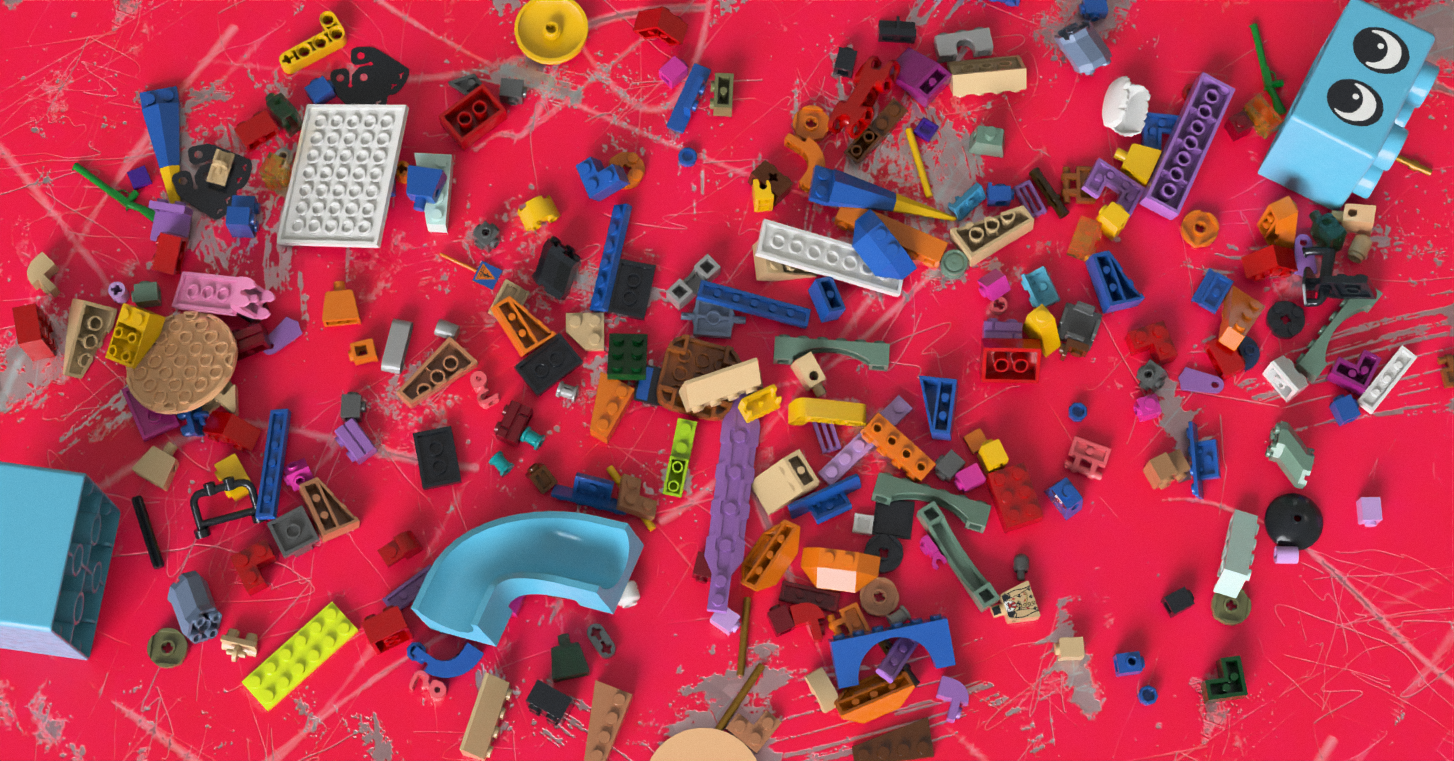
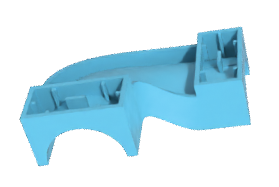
(525, 555)

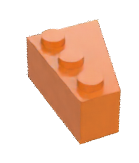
(1279, 223)
(520, 326)

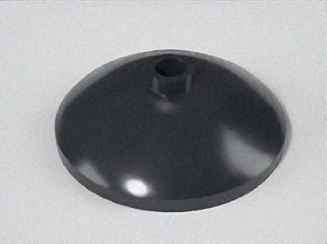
(1285, 530)

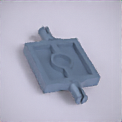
(712, 320)

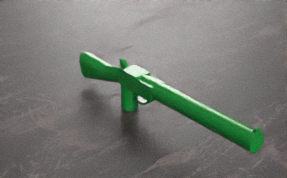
(1269, 85)
(126, 202)

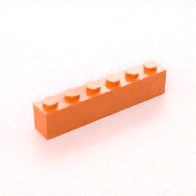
(915, 242)

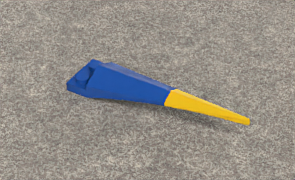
(162, 117)
(844, 190)

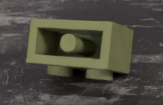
(723, 94)

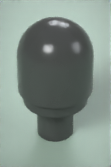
(1021, 566)

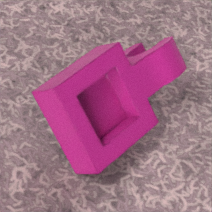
(929, 548)

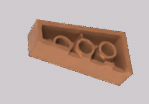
(437, 372)
(606, 719)

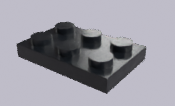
(632, 289)
(548, 365)
(437, 458)

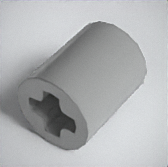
(445, 329)

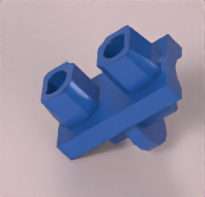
(195, 422)

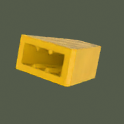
(1042, 326)

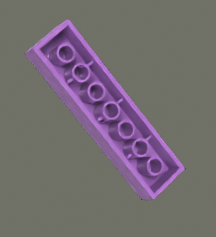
(1187, 146)

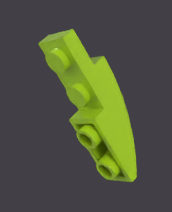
(679, 457)

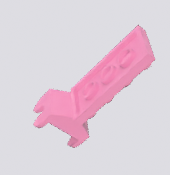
(222, 295)

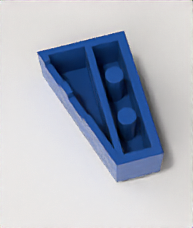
(1111, 284)
(940, 405)

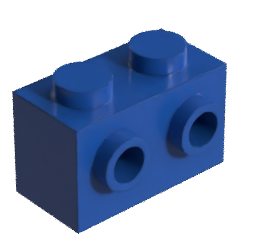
(826, 299)

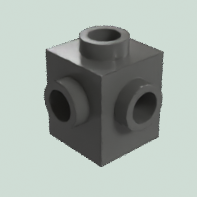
(489, 241)
(1151, 376)

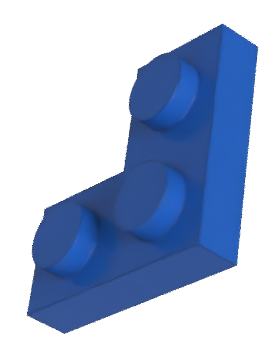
(1155, 126)

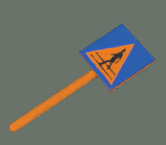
(485, 275)

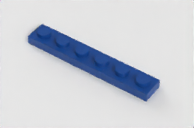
(610, 258)
(753, 304)
(273, 464)

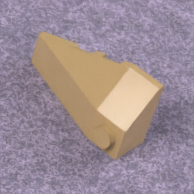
(85, 332)

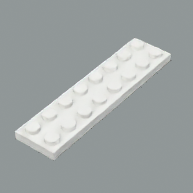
(820, 256)

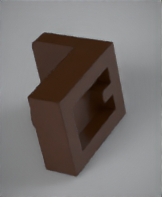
(1076, 348)
(541, 477)

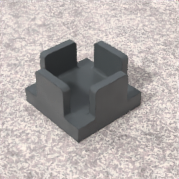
(1079, 323)
(294, 532)

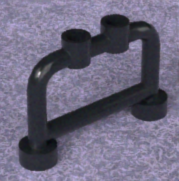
(211, 489)

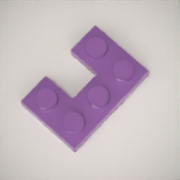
(1104, 175)

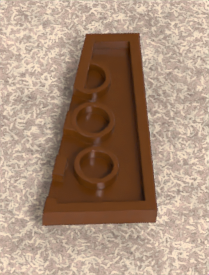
(902, 744)

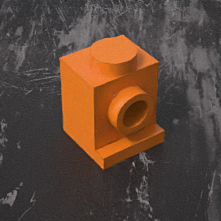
(363, 346)

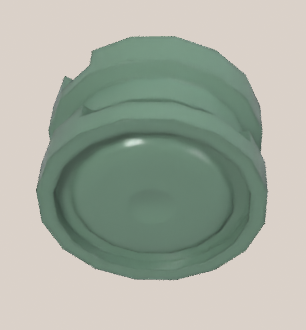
(953, 264)

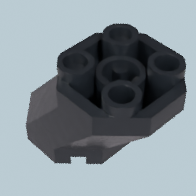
(556, 268)

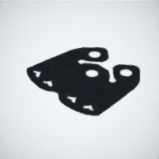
(380, 75)
(211, 196)

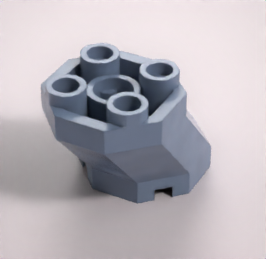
(1083, 47)
(195, 607)

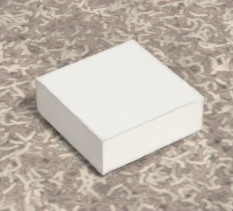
(863, 524)

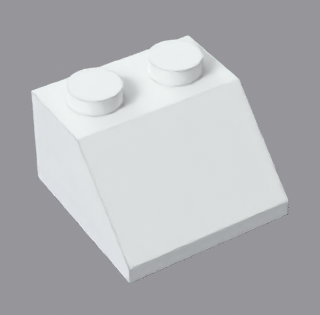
(1285, 378)

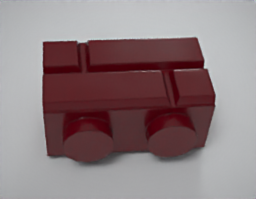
(251, 340)
(513, 423)

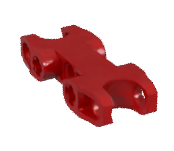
(869, 85)

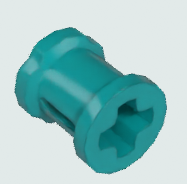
(532, 438)
(501, 463)

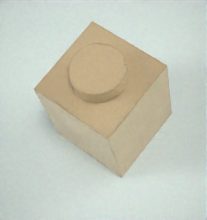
(1069, 648)

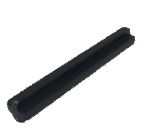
(147, 531)

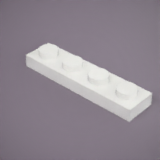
(1386, 379)

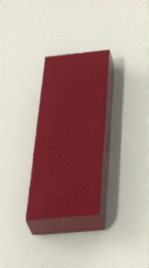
(798, 593)

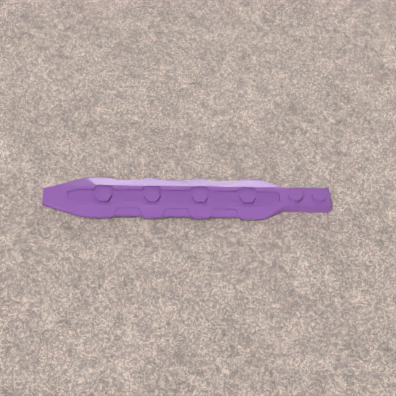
(730, 504)

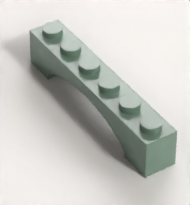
(789, 348)
(1314, 361)
(970, 512)
(972, 580)

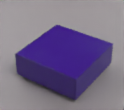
(926, 129)
(139, 177)

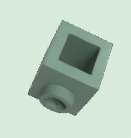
(146, 294)

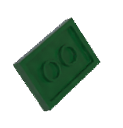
(627, 356)

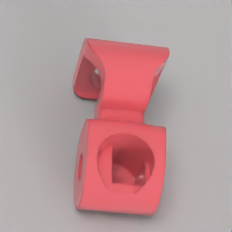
(479, 383)
(436, 688)

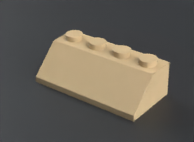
(987, 75)
(720, 385)
(485, 717)

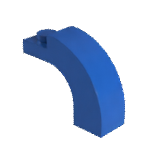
(453, 667)

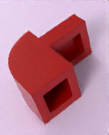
(403, 546)
(811, 615)

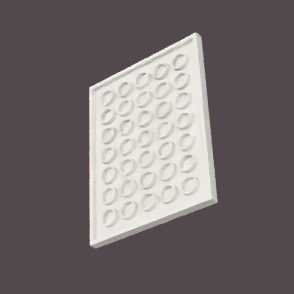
(343, 175)

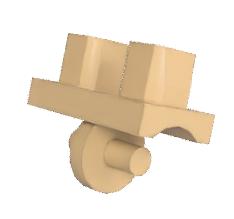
(220, 167)
(239, 647)

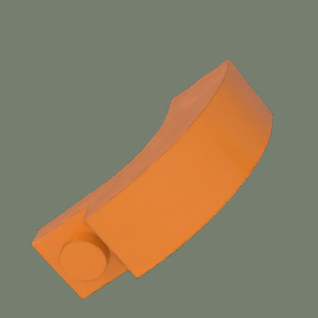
(810, 152)

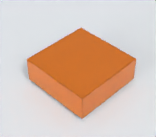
(974, 440)

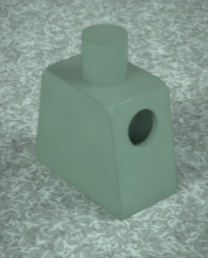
(987, 141)

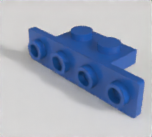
(689, 98)
(1204, 460)
(590, 492)
(827, 501)

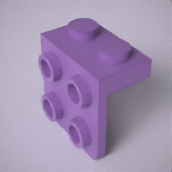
(170, 218)

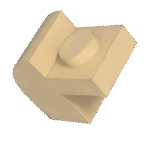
(40, 272)

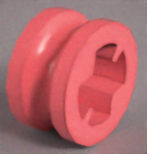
(997, 311)

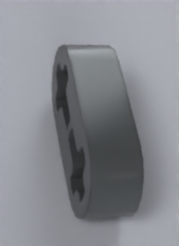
(604, 638)

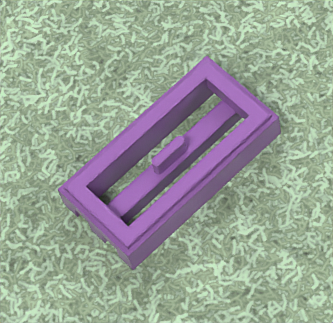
(1022, 201)
(820, 440)

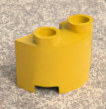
(538, 211)

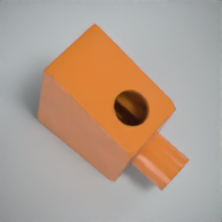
(340, 307)

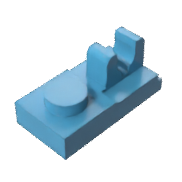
(968, 201)

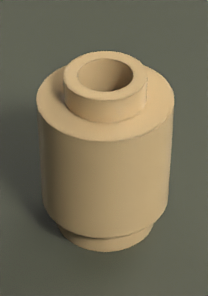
(1359, 248)

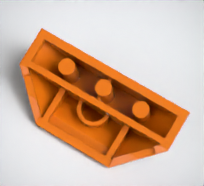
(771, 556)
(839, 568)
(873, 697)

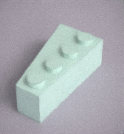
(438, 214)
(1237, 553)

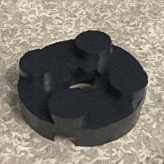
(1294, 314)
(894, 554)

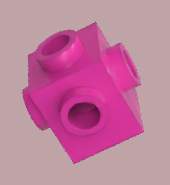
(297, 473)

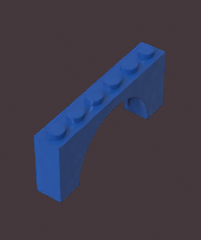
(850, 650)

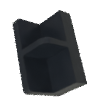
(896, 31)

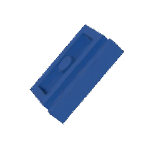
(1212, 291)

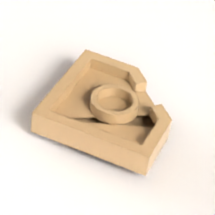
(586, 330)

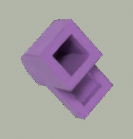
(954, 692)

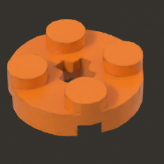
(804, 116)
(631, 161)
(1199, 218)

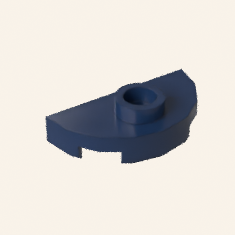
(1249, 351)

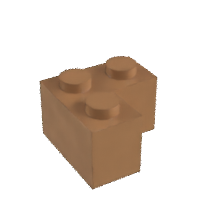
(1166, 468)

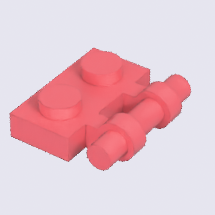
(1090, 453)

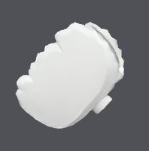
(1125, 107)

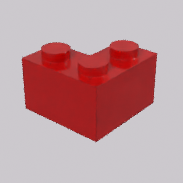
(660, 24)
(1269, 261)
(1155, 339)
(231, 429)
(250, 562)

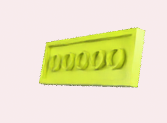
(300, 656)

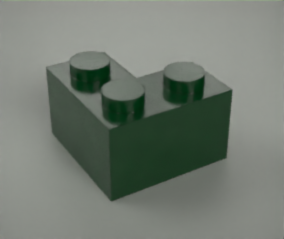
(1229, 685)

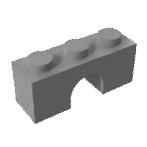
(978, 40)
(685, 290)

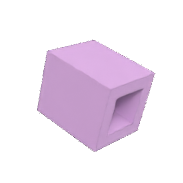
(1369, 511)
(726, 622)

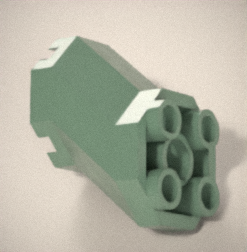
(1290, 454)

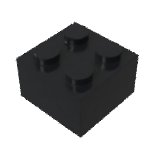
(550, 703)

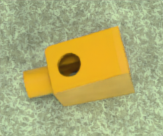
(1138, 162)

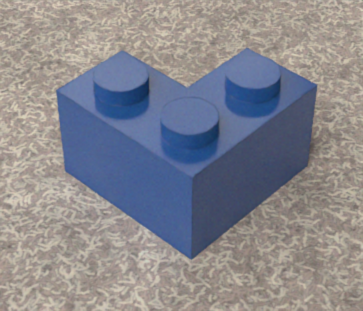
(600, 181)
(242, 216)

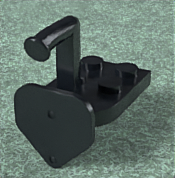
(1332, 286)

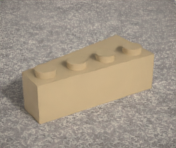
(993, 233)

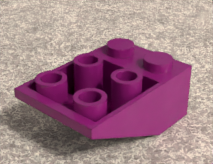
(921, 76)

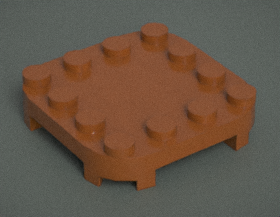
(689, 359)

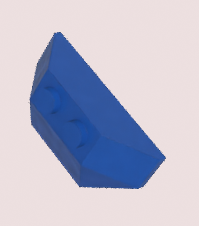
(880, 248)

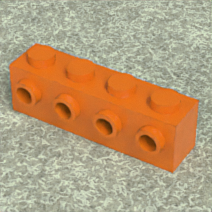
(897, 447)

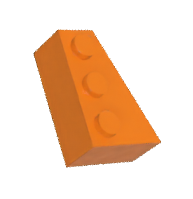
(1238, 317)
(610, 406)

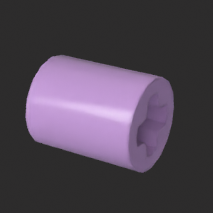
(118, 292)
(1286, 554)

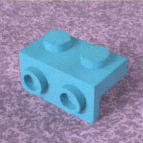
(1040, 288)

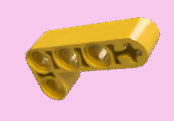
(311, 45)
(826, 411)

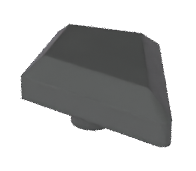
(465, 84)

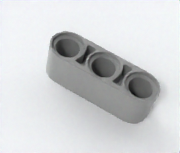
(397, 346)

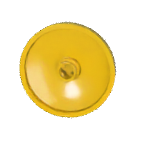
(551, 30)

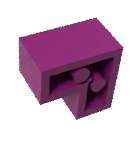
(1354, 376)

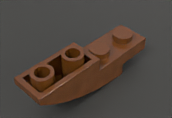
(876, 132)

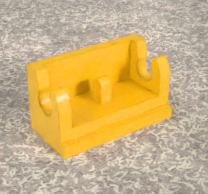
(762, 198)
(759, 403)

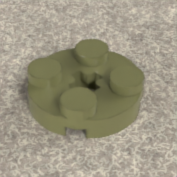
(1234, 616)
(175, 656)

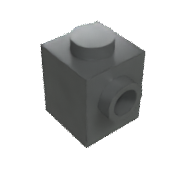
(512, 91)
(352, 407)
(948, 466)

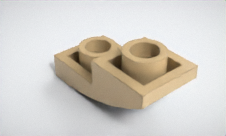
(822, 688)

